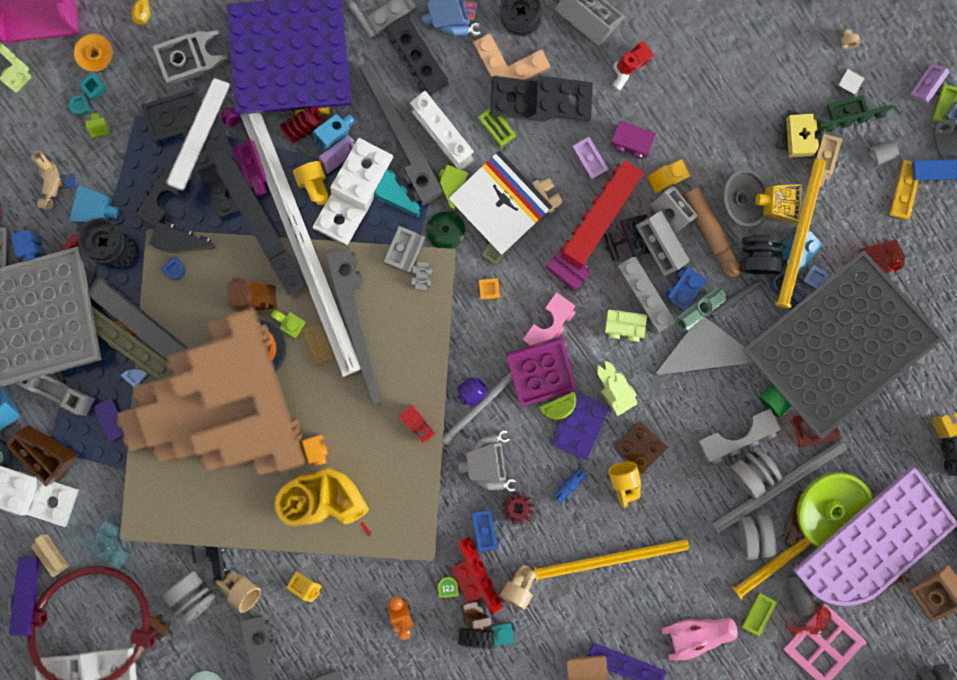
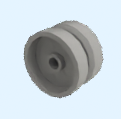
(757, 537)

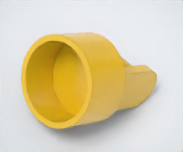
(312, 176)
(625, 477)

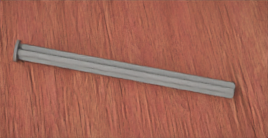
(786, 482)

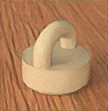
(849, 40)

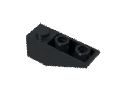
(175, 241)

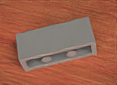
(662, 243)

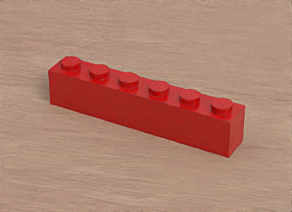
(602, 214)

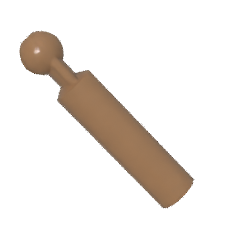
(713, 232)

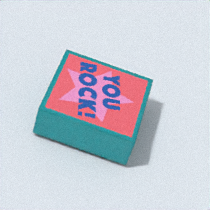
(471, 9)

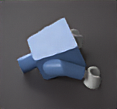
(449, 17)

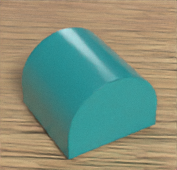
(93, 86)

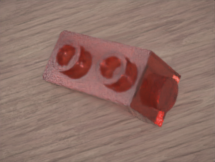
(823, 617)

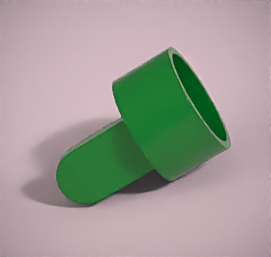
(774, 399)

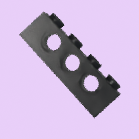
(403, 29)

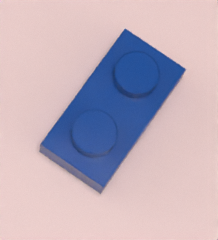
(484, 530)

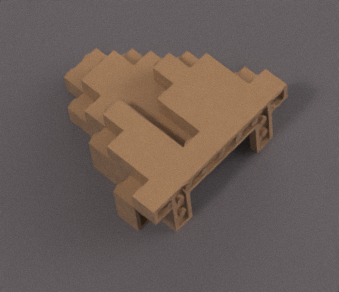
(218, 403)

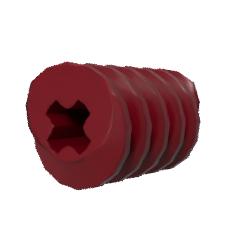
(302, 124)

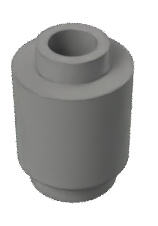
(883, 152)

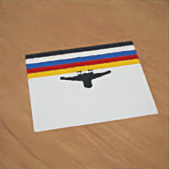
(500, 202)

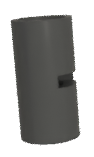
(801, 596)

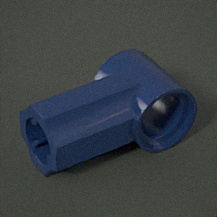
(797, 295)

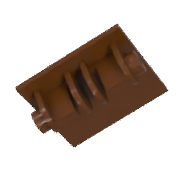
(641, 446)

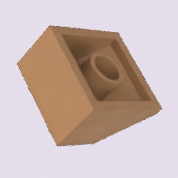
(937, 593)

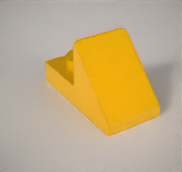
(668, 176)

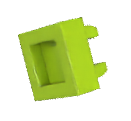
(97, 126)

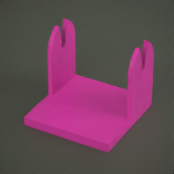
(37, 19)

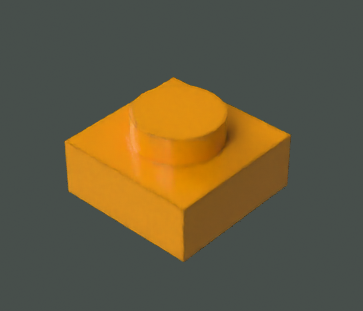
(489, 289)

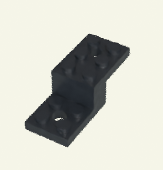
(541, 98)

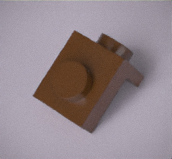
(474, 617)

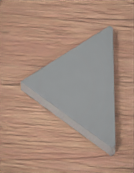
(704, 348)

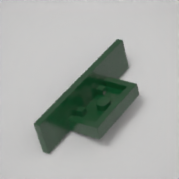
(848, 111)

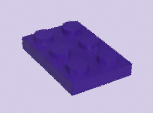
(580, 429)

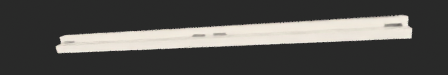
(304, 251)

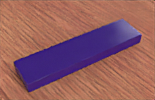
(24, 596)
(626, 665)

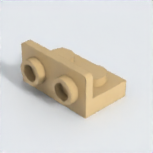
(49, 555)

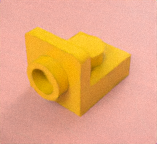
(304, 587)

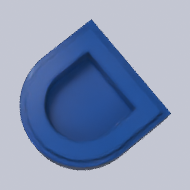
(174, 269)

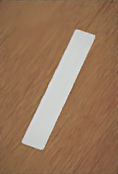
(198, 133)

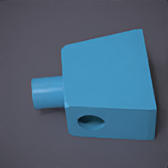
(332, 132)
(91, 205)

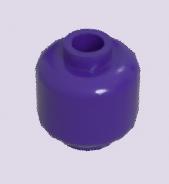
(471, 391)

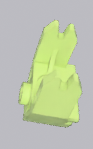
(617, 391)

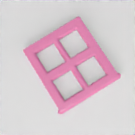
(824, 645)

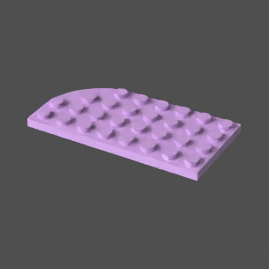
(878, 543)

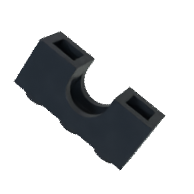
(150, 209)

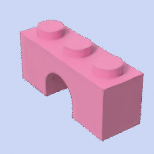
(560, 310)

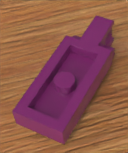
(251, 166)

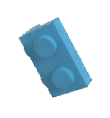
(811, 247)

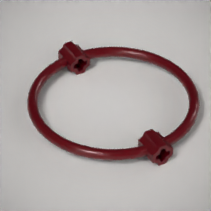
(139, 638)

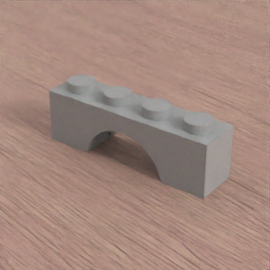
(643, 289)
(60, 392)
(760, 426)

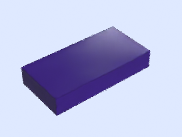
(108, 416)

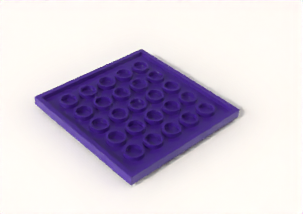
(288, 55)

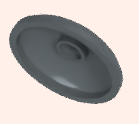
(739, 197)

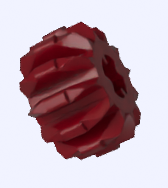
(525, 508)

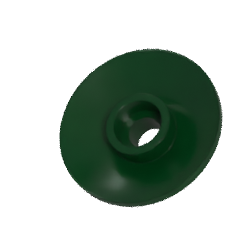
(445, 240)

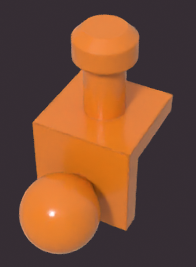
(400, 617)

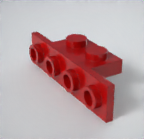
(473, 577)

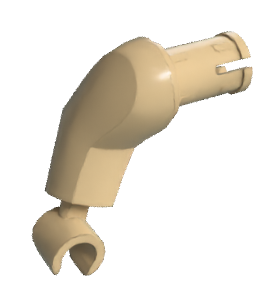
(51, 179)

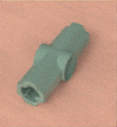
(693, 313)

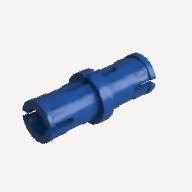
(569, 485)

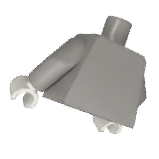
(486, 463)

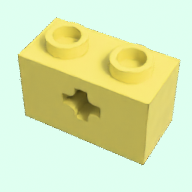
(796, 144)

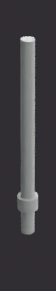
(447, 437)

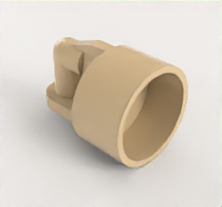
(517, 590)
(243, 593)

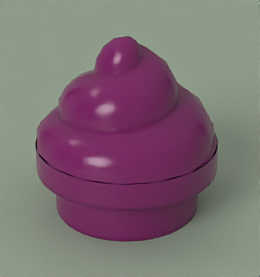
(229, 117)

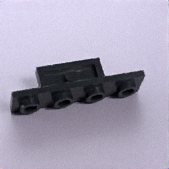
(209, 553)

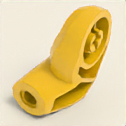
(318, 495)

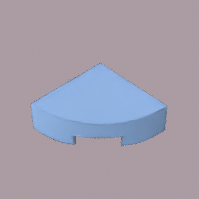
(135, 376)

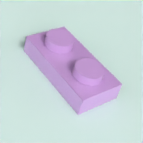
(929, 83)
(336, 155)
(590, 158)

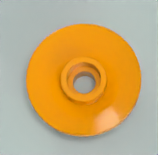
(87, 46)

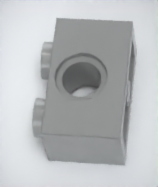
(682, 214)

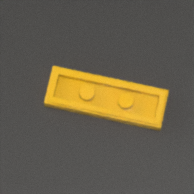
(904, 192)

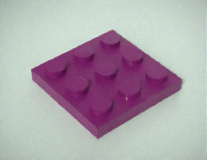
(541, 371)

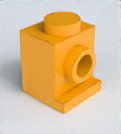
(315, 450)

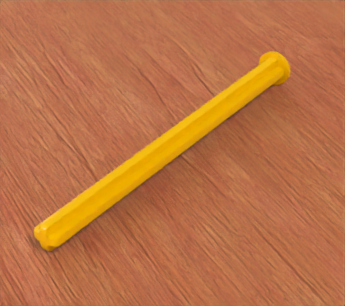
(801, 234)
(611, 559)
(771, 567)

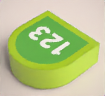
(448, 587)

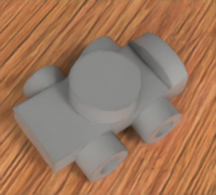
(421, 280)

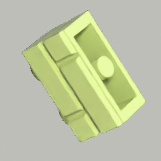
(625, 324)

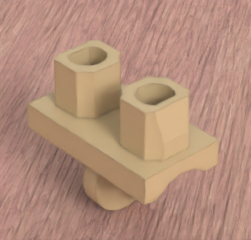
(544, 186)

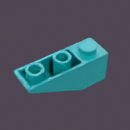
(395, 195)

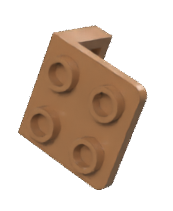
(587, 668)

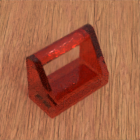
(803, 442)

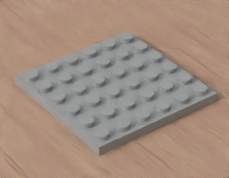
(45, 317)

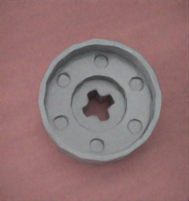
(758, 470)
(188, 597)

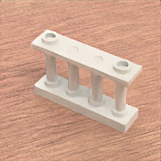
(442, 131)

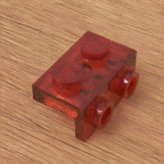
(886, 255)

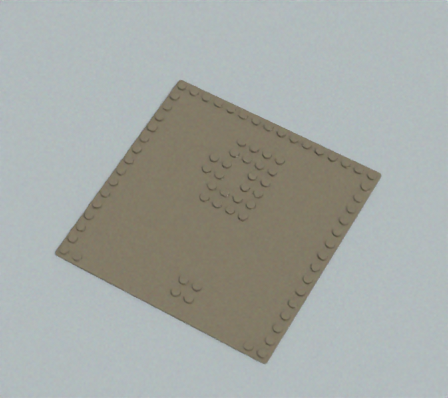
(367, 442)

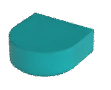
(79, 105)

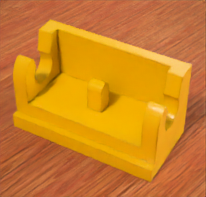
(944, 426)

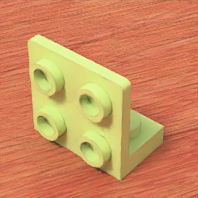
(15, 75)

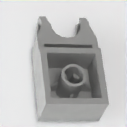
(194, 55)

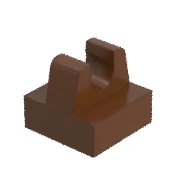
(158, 628)

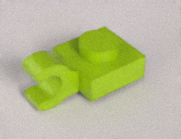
(291, 324)

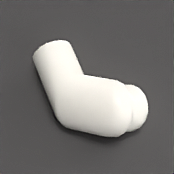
(621, 79)

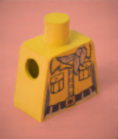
(781, 202)

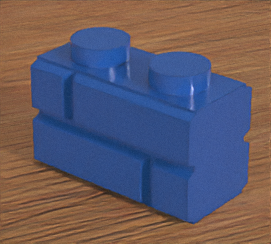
(27, 245)

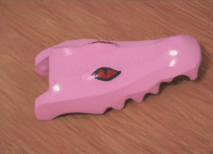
(697, 636)

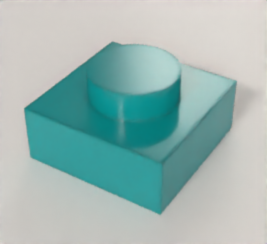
(503, 634)

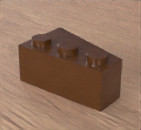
(249, 294)
(41, 454)

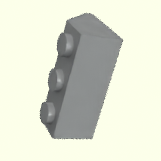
(592, 17)

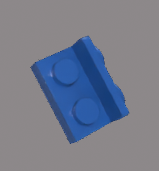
(686, 288)

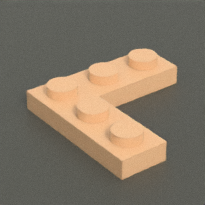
(497, 66)

